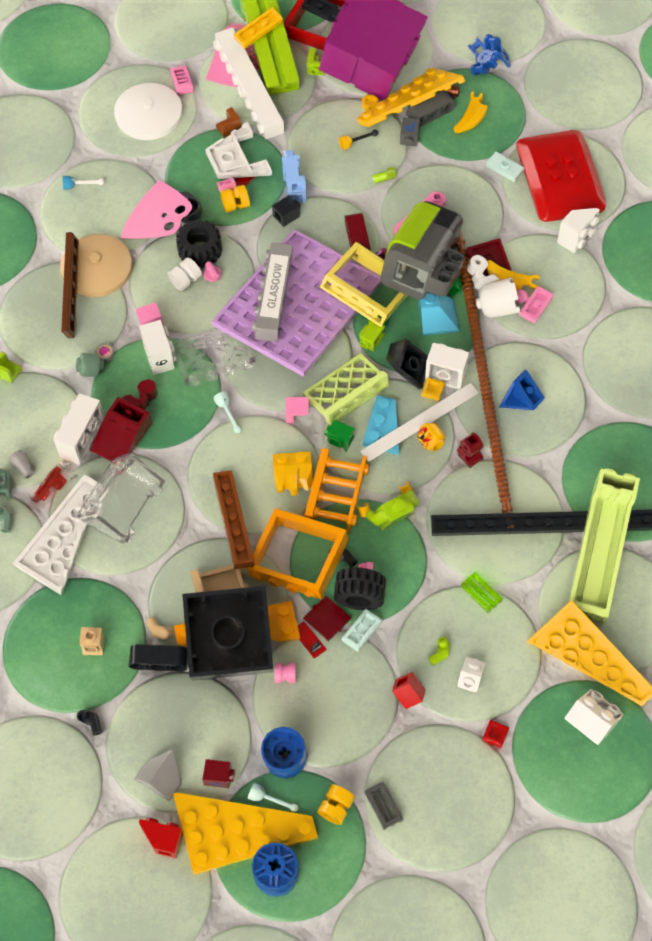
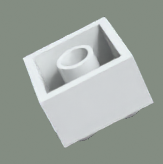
(158, 347)
(447, 365)

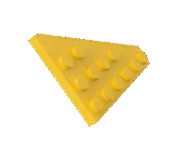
(232, 832)

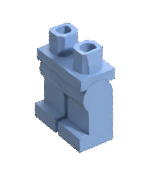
(291, 174)

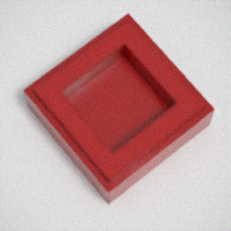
(495, 733)

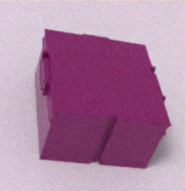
(372, 44)

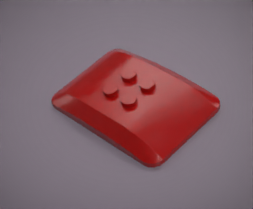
(560, 174)

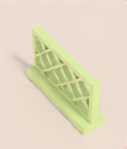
(355, 396)

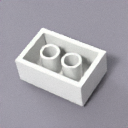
(79, 428)

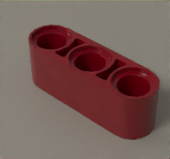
(357, 230)

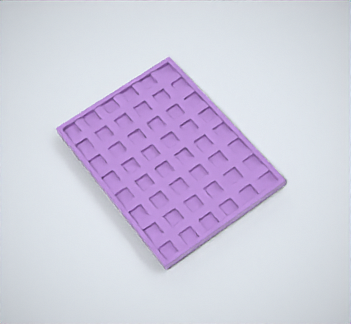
(309, 313)

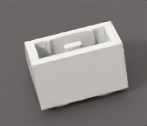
(577, 228)
(594, 716)

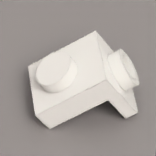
(471, 674)

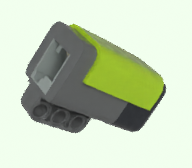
(423, 252)

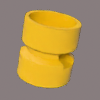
(228, 198)
(341, 799)

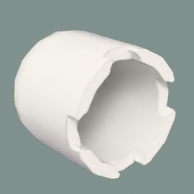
(498, 299)

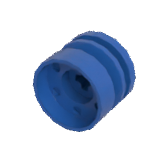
(275, 745)
(281, 880)

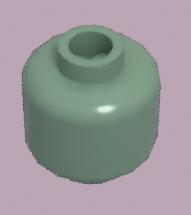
(89, 364)

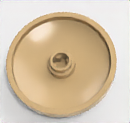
(102, 265)

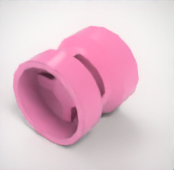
(285, 672)

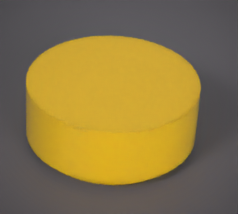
(369, 101)

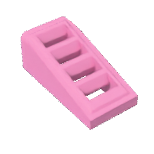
(183, 88)

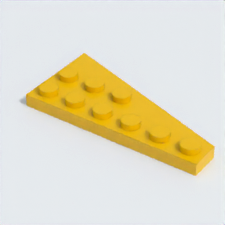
(415, 92)
(584, 647)

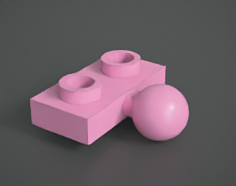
(535, 304)

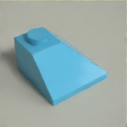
(437, 314)

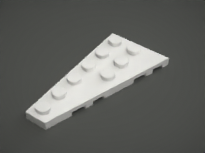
(57, 542)

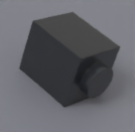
(286, 210)

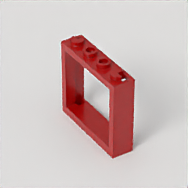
(301, 35)

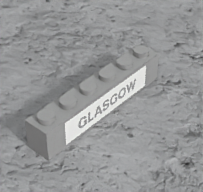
(273, 292)

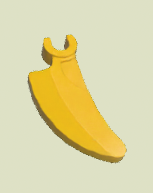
(473, 116)
(519, 279)

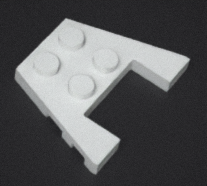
(230, 160)

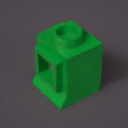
(340, 435)

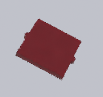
(327, 618)

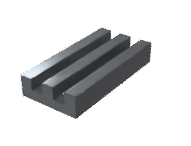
(391, 822)

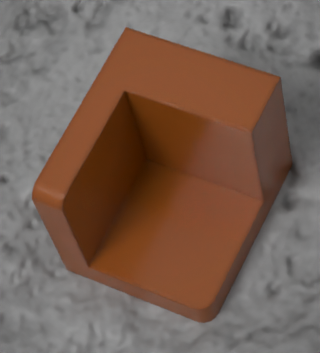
(231, 123)

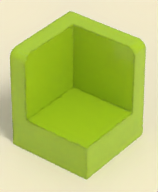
(8, 369)

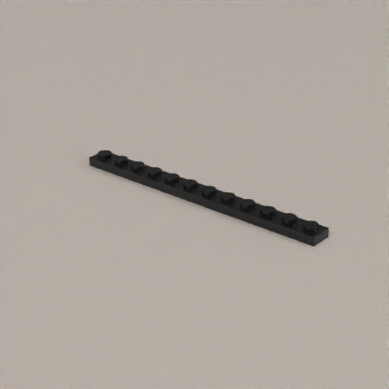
(525, 523)

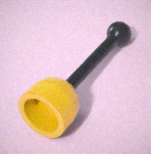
(346, 142)

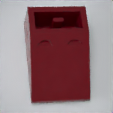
(121, 430)

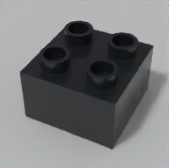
(227, 633)

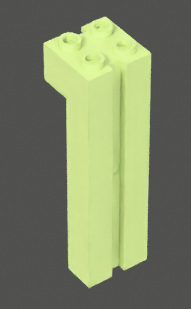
(603, 543)

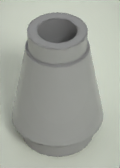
(21, 463)

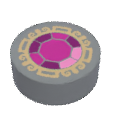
(105, 352)

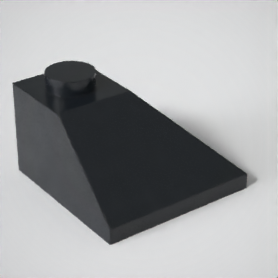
(408, 361)

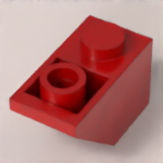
(163, 838)

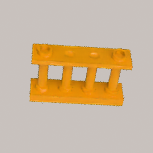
(322, 477)

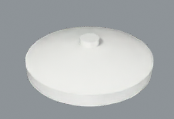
(148, 111)

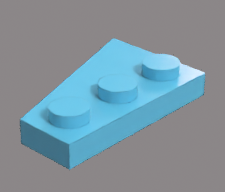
(382, 422)

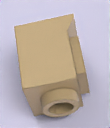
(92, 641)

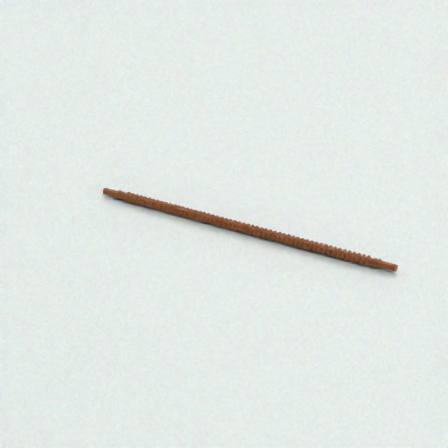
(484, 382)

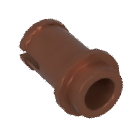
(454, 91)

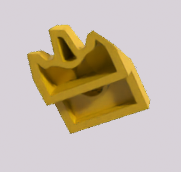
(292, 471)

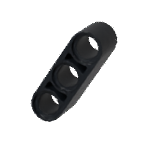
(158, 658)

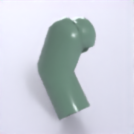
(6, 519)

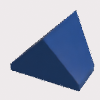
(523, 393)

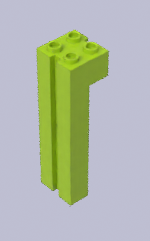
(272, 50)

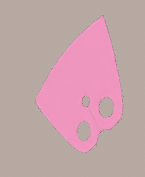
(147, 218)

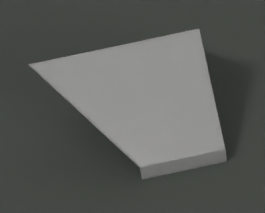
(161, 775)

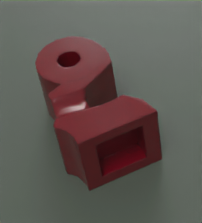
(147, 392)
(470, 449)

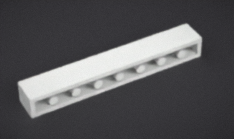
(249, 84)

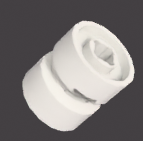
(182, 275)

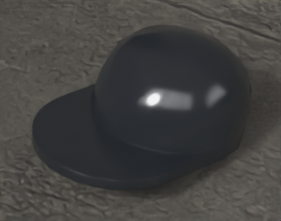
(195, 212)

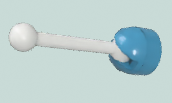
(69, 182)

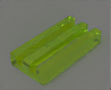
(492, 604)

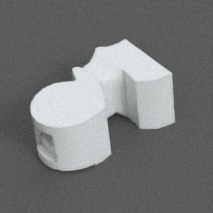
(476, 268)

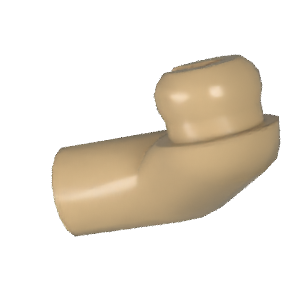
(157, 631)

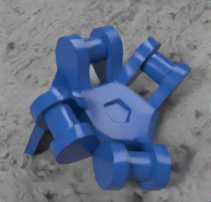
(489, 56)

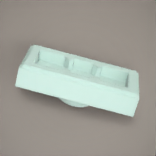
(505, 166)
(361, 630)

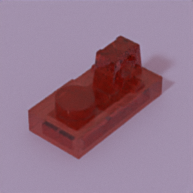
(53, 479)

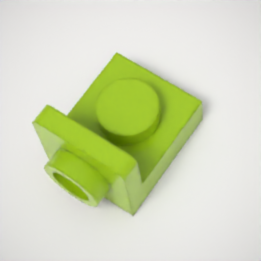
(313, 63)

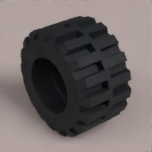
(199, 232)
(359, 588)

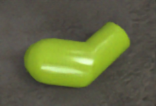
(389, 174)
(442, 653)

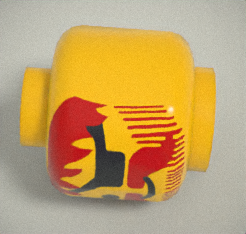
(431, 436)

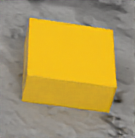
(433, 389)

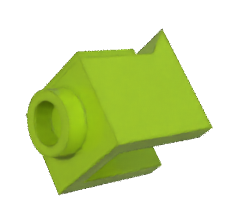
(371, 336)

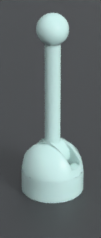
(222, 400)
(258, 793)

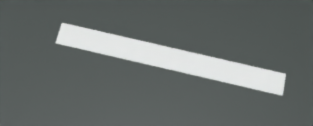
(414, 424)

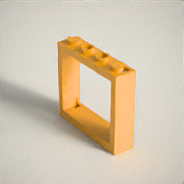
(305, 525)

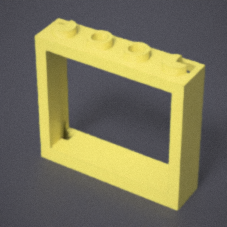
(352, 296)

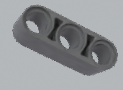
(432, 108)

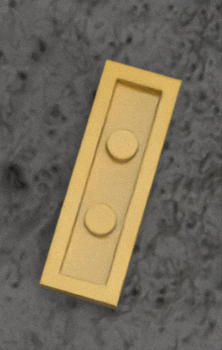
(258, 28)

